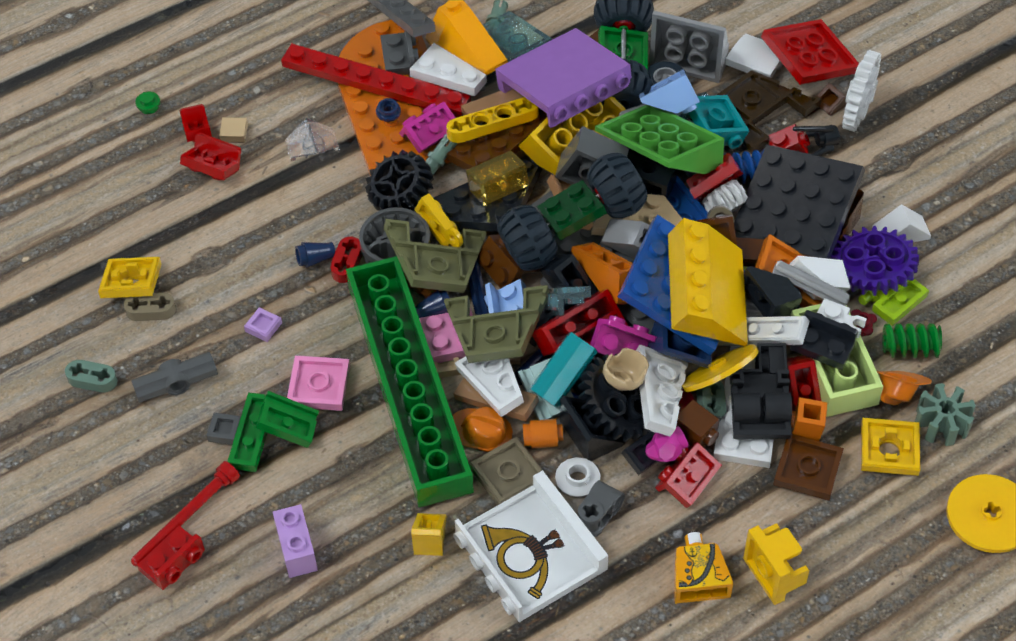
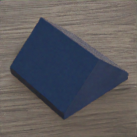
(677, 347)

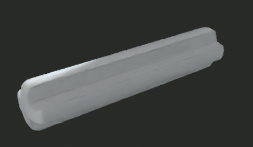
(810, 283)

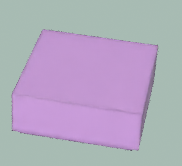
(263, 324)

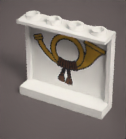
(532, 548)

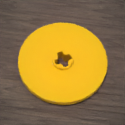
(720, 368)
(969, 518)

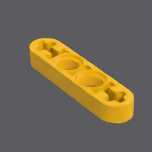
(520, 112)

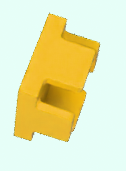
(767, 558)

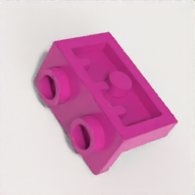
(428, 127)
(613, 335)

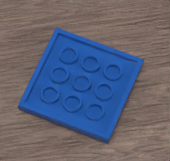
(649, 282)

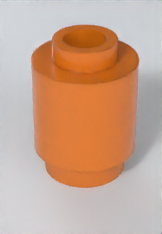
(542, 433)

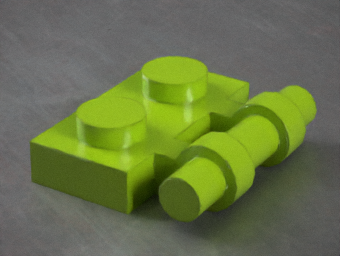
(896, 304)

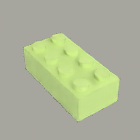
(853, 387)

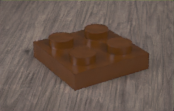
(808, 467)

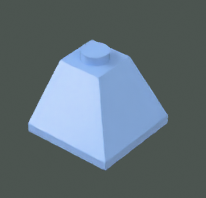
(672, 94)

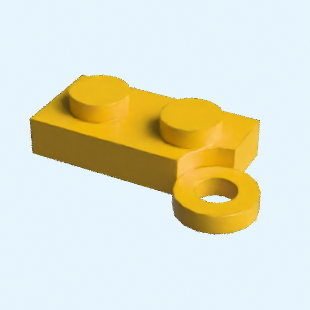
(439, 224)

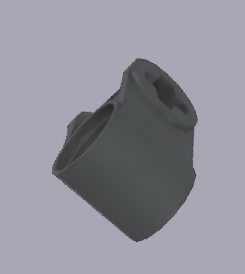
(600, 507)

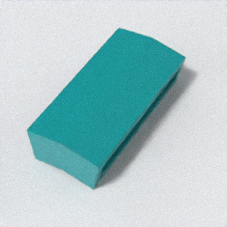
(563, 369)

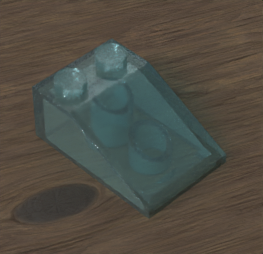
(514, 35)

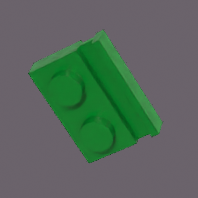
(287, 419)

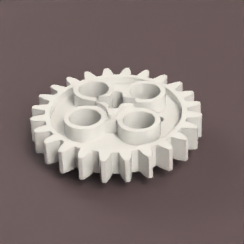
(861, 90)

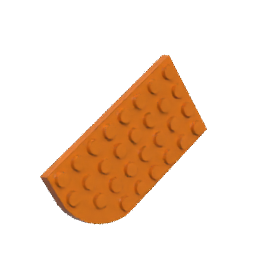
(374, 135)

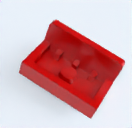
(212, 157)

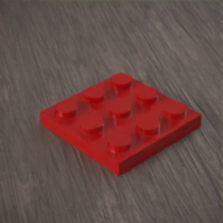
(810, 51)

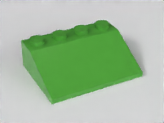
(666, 139)

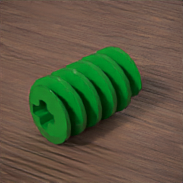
(912, 339)

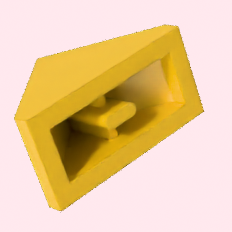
(428, 534)

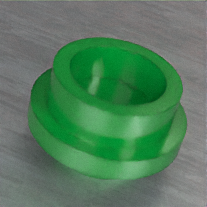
(148, 102)

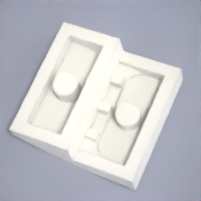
(754, 55)

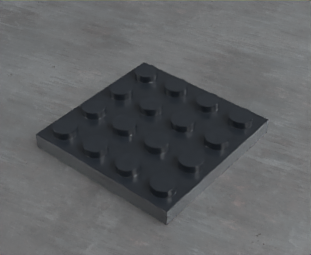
(799, 200)

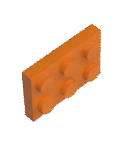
(776, 250)

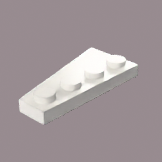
(661, 391)

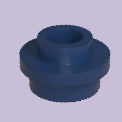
(388, 110)

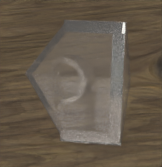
(310, 139)

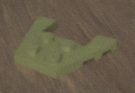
(431, 264)
(498, 333)

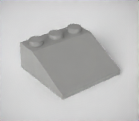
(689, 43)

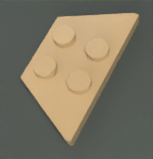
(654, 205)

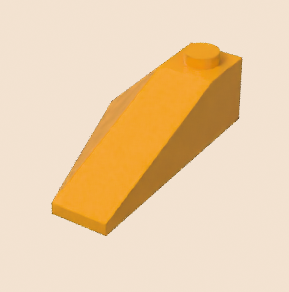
(465, 37)

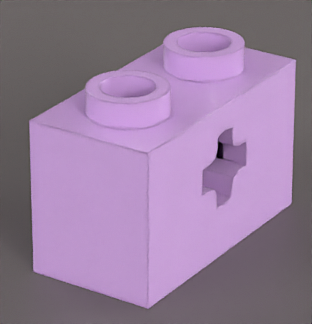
(295, 541)

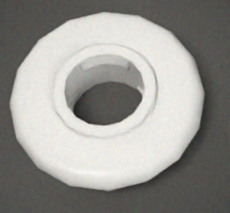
(573, 487)

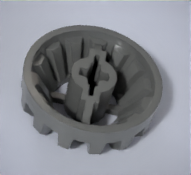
(374, 241)

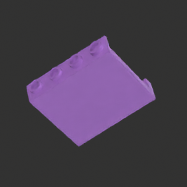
(565, 75)

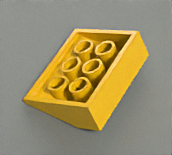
(548, 143)
(706, 283)

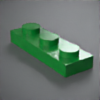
(248, 440)

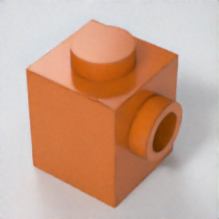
(809, 418)

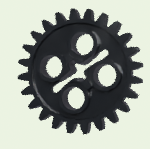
(611, 408)

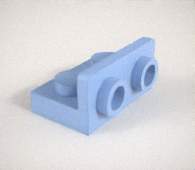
(506, 298)

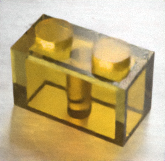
(497, 177)

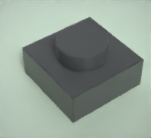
(223, 428)

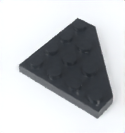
(470, 213)

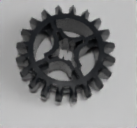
(394, 179)

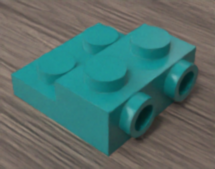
(720, 117)

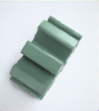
(945, 414)

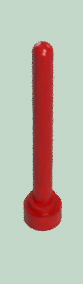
(224, 475)

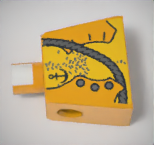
(700, 572)

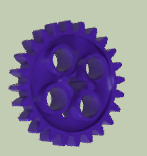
(877, 260)

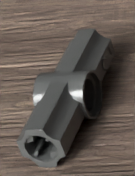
(174, 377)

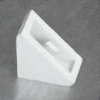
(905, 222)

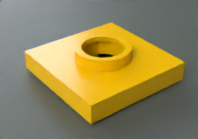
(119, 277)
(902, 434)

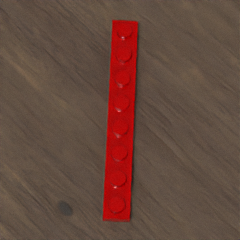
(372, 79)

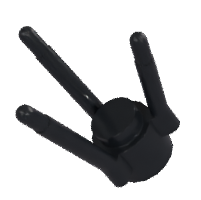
(824, 136)

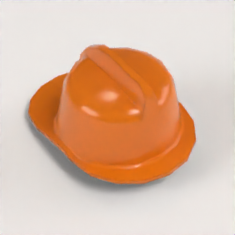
(900, 385)
(482, 428)

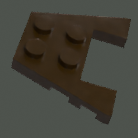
(757, 97)

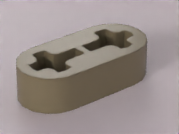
(150, 307)

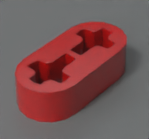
(341, 258)

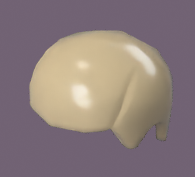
(626, 369)

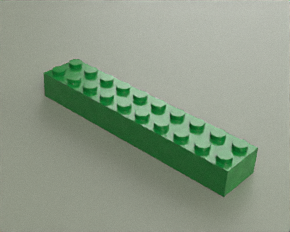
(409, 383)

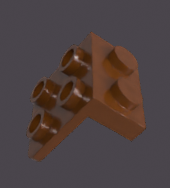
(499, 263)

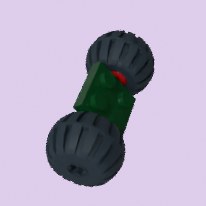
(615, 192)

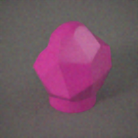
(666, 448)

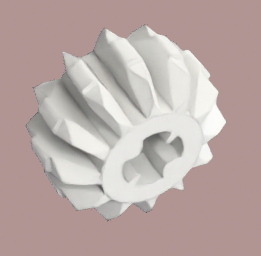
(729, 195)

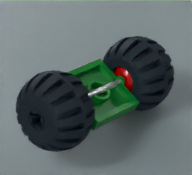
(624, 32)

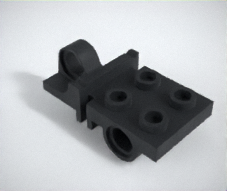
(762, 396)

